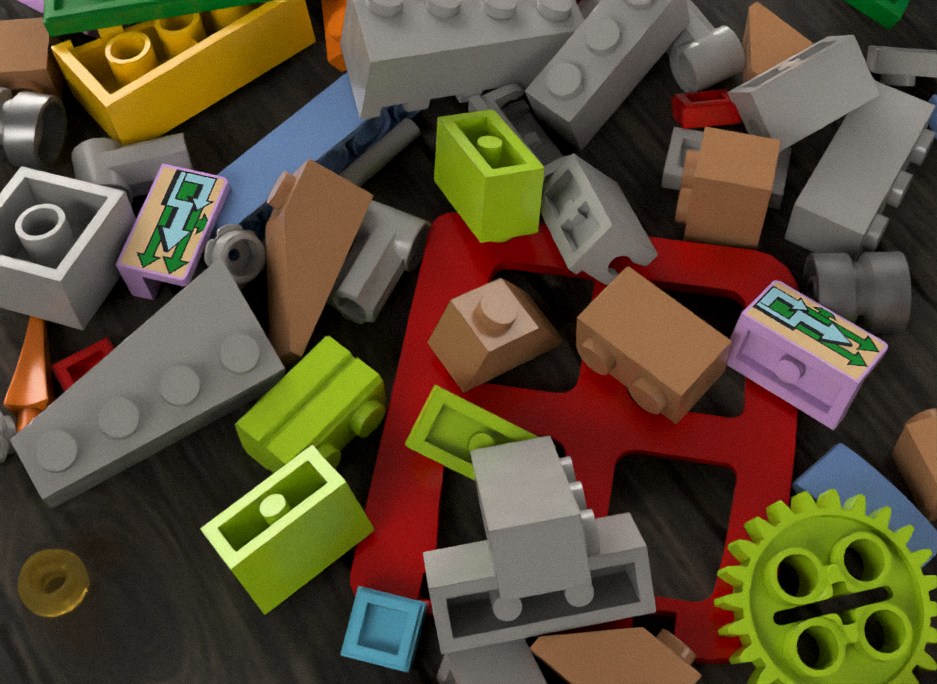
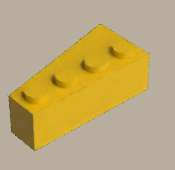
(172, 68)

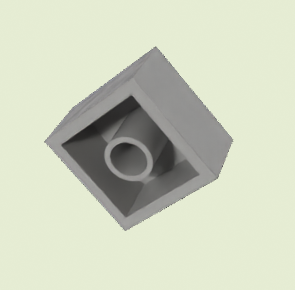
(60, 245)

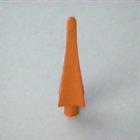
(32, 382)

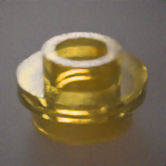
(40, 570)

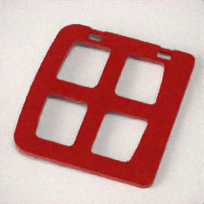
(591, 422)

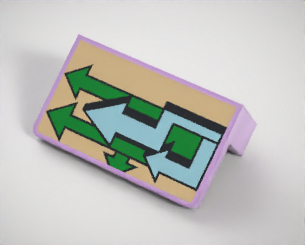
(171, 229)
(803, 352)

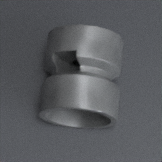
(31, 129)
(865, 292)

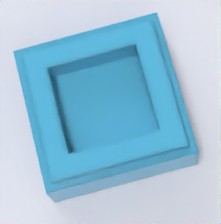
(384, 629)

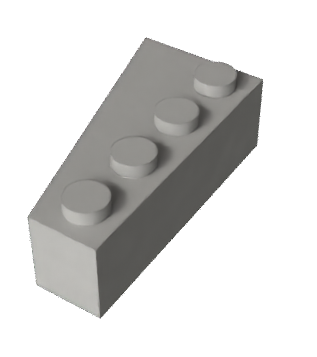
(448, 47)
(155, 388)

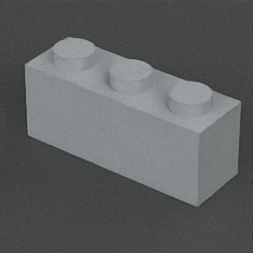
(603, 64)
(862, 175)
(534, 518)
(470, 606)

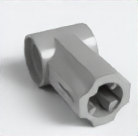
(704, 54)
(128, 166)
(381, 252)

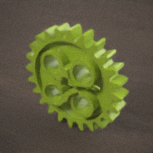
(814, 544)

